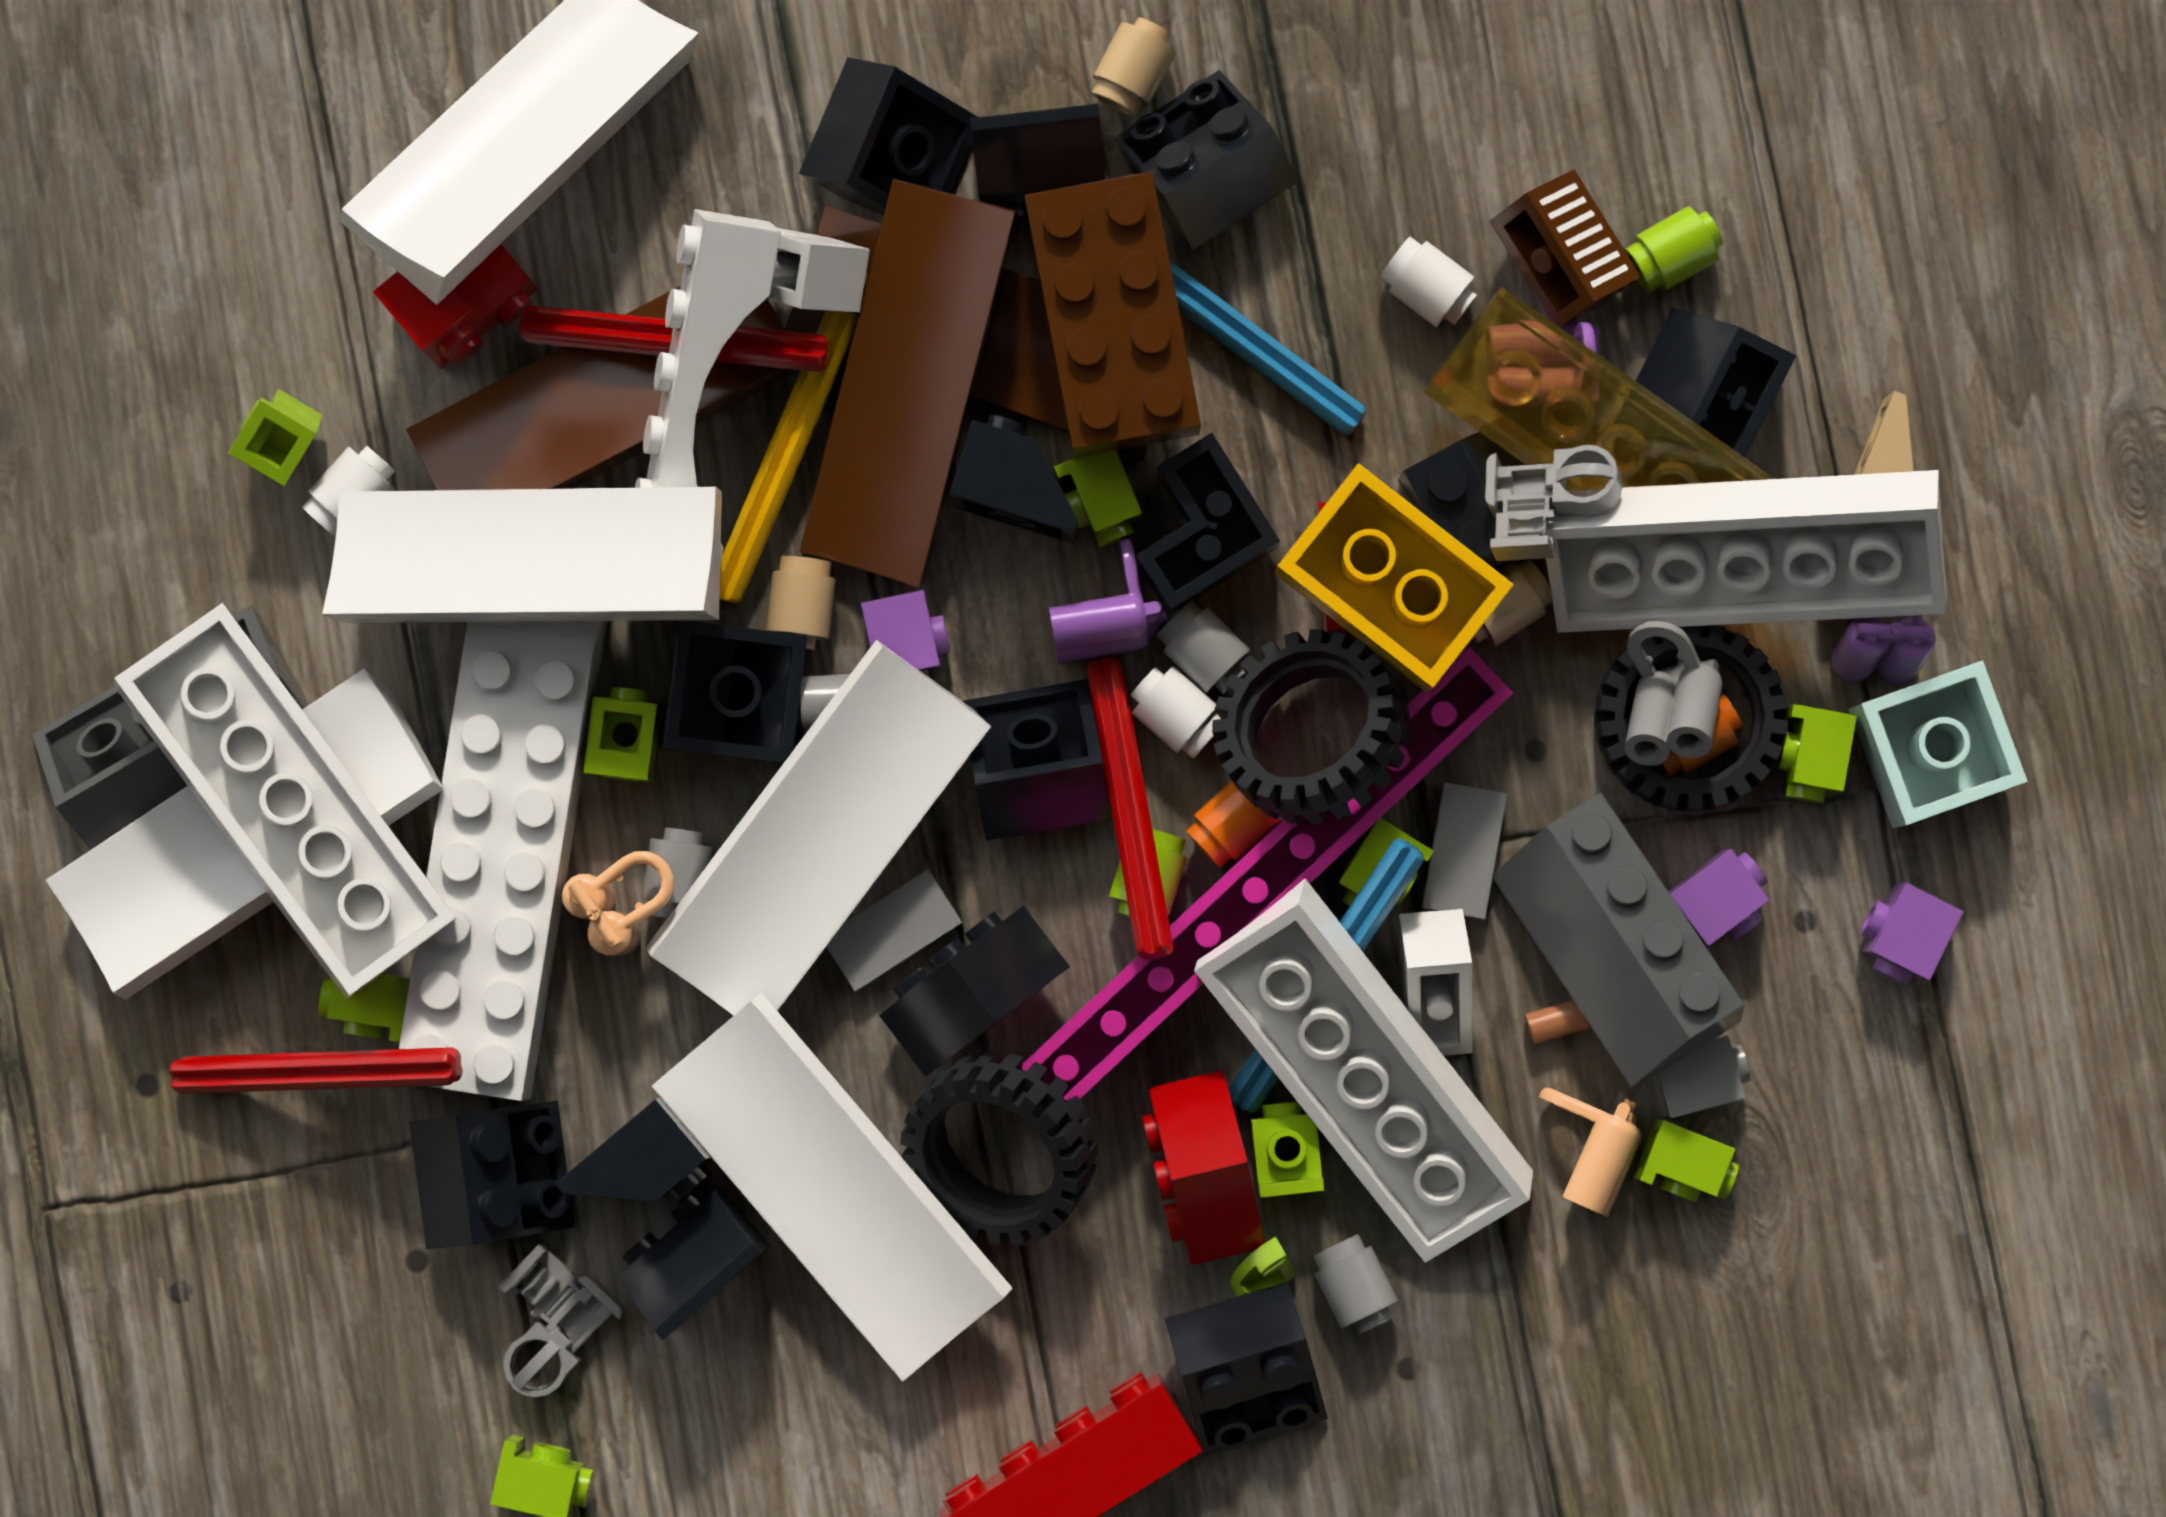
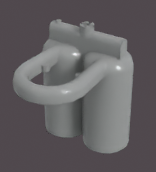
(1674, 704)

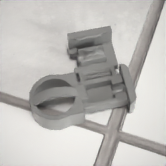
(1532, 490)
(564, 1309)

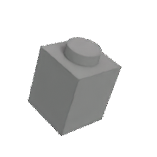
(1703, 1079)

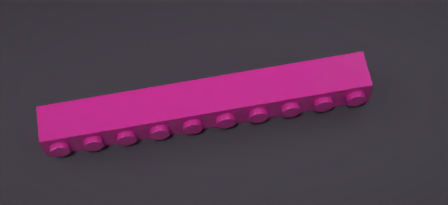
(1291, 852)

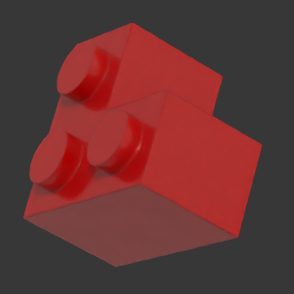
(453, 328)
(1203, 1168)

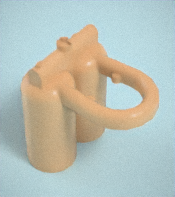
(594, 897)
(1605, 1153)

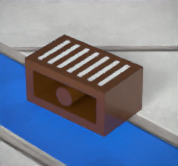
(1565, 248)

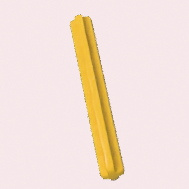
(782, 460)

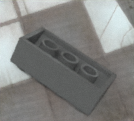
(108, 766)
(1618, 942)

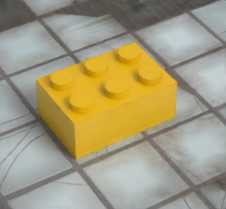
(1393, 578)

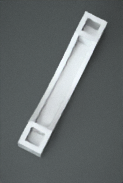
(723, 280)

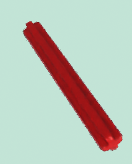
(652, 336)
(1130, 809)
(316, 1070)

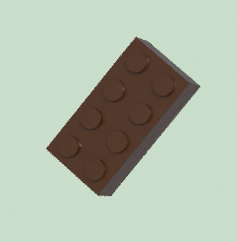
(1112, 314)

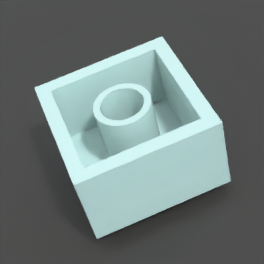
(1938, 745)

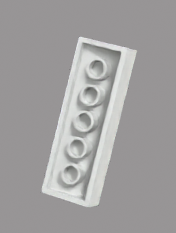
(515, 138)
(1752, 553)
(526, 555)
(283, 800)
(819, 834)
(177, 880)
(1366, 1073)
(832, 1187)

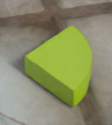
(1262, 1269)

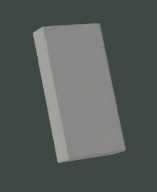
(1464, 850)
(892, 930)

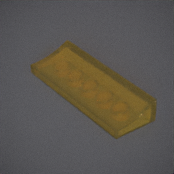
(1547, 391)

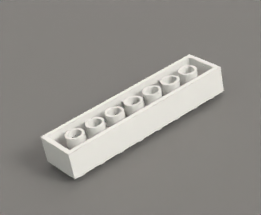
(504, 847)

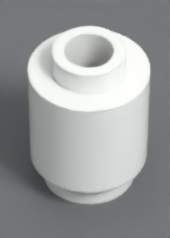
(1429, 282)
(347, 474)
(1175, 710)

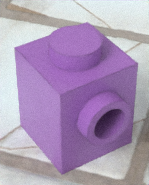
(908, 629)
(1722, 896)
(1908, 933)

